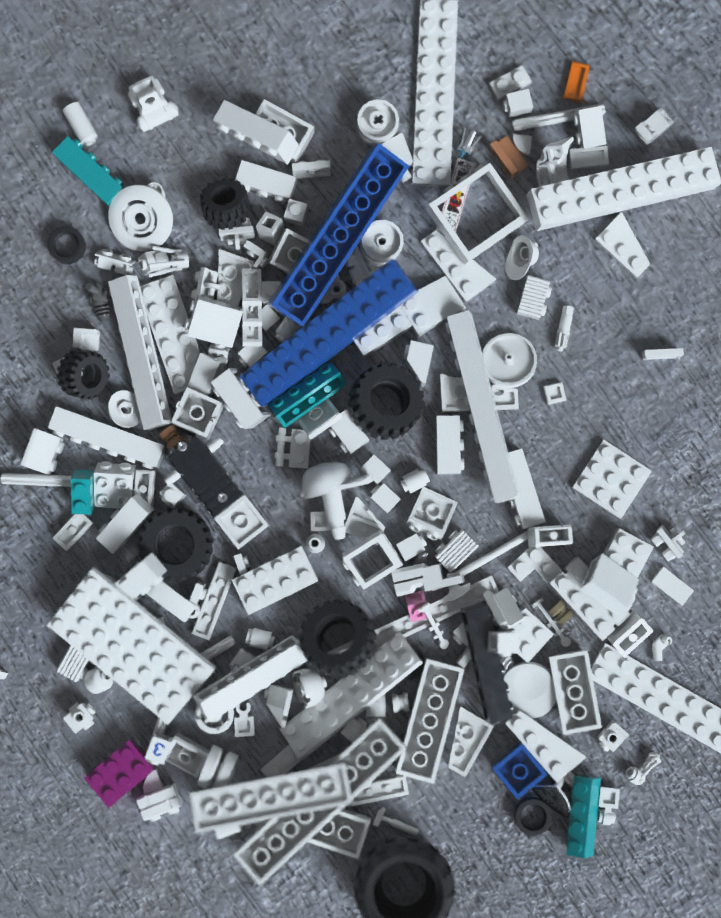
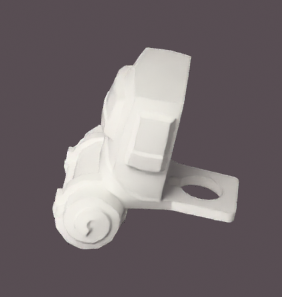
(152, 106)

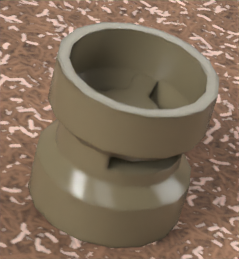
(563, 616)

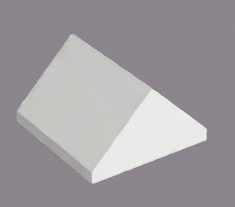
(187, 755)

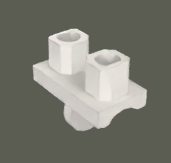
(238, 235)
(206, 283)
(674, 549)

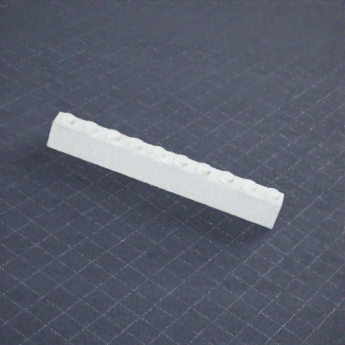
(483, 407)

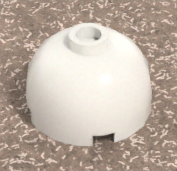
(309, 687)

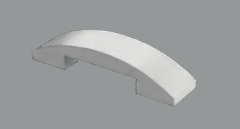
(171, 600)

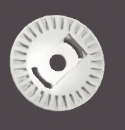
(156, 211)

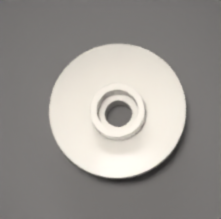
(126, 401)

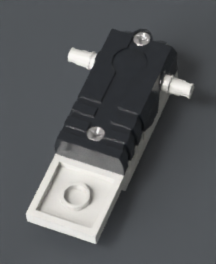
(215, 488)

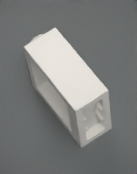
(380, 537)

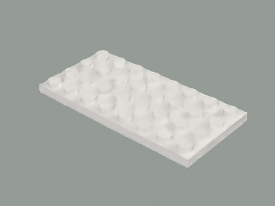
(131, 645)

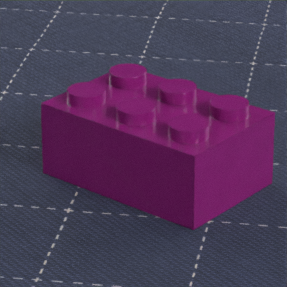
(120, 772)

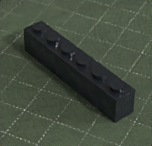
(486, 664)

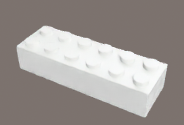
(429, 720)

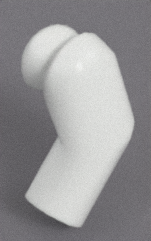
(658, 645)

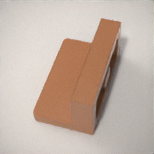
(508, 157)

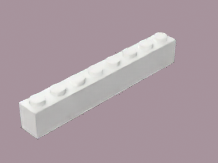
(140, 352)

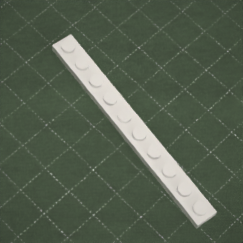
(439, 611)

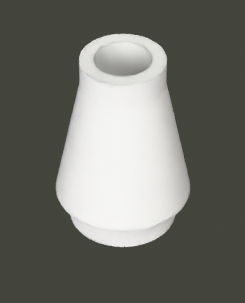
(319, 548)

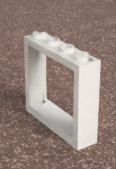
(448, 231)

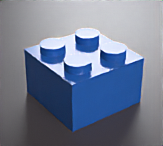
(519, 770)

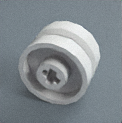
(381, 113)
(386, 233)
(218, 770)

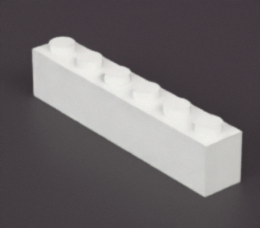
(106, 437)
(250, 678)

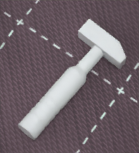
(394, 823)

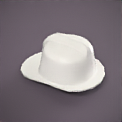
(521, 257)

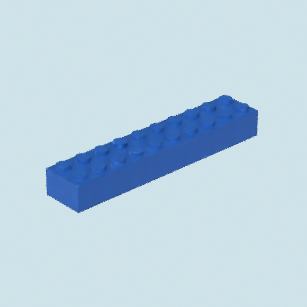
(338, 234)
(329, 332)

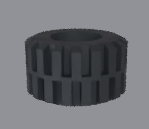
(225, 192)
(94, 378)

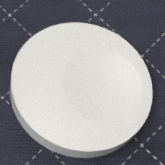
(509, 360)
(531, 689)

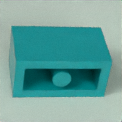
(82, 492)

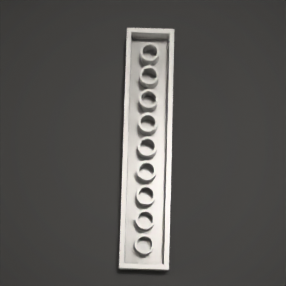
(623, 188)
(287, 834)

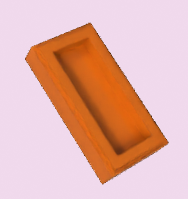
(576, 82)

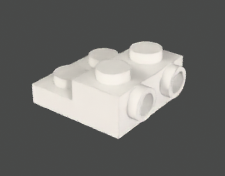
(431, 514)

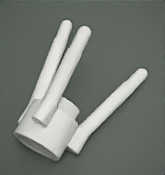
(178, 261)

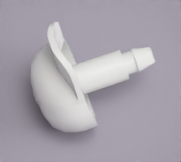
(328, 481)

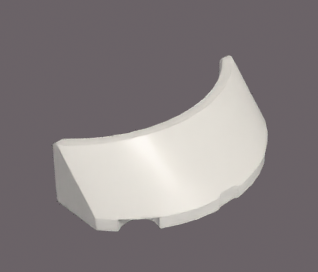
(552, 163)

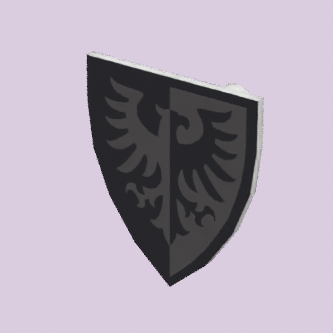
(554, 797)

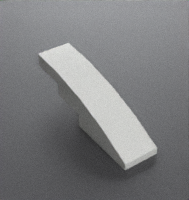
(251, 307)

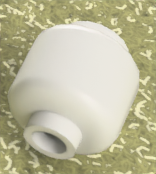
(97, 681)

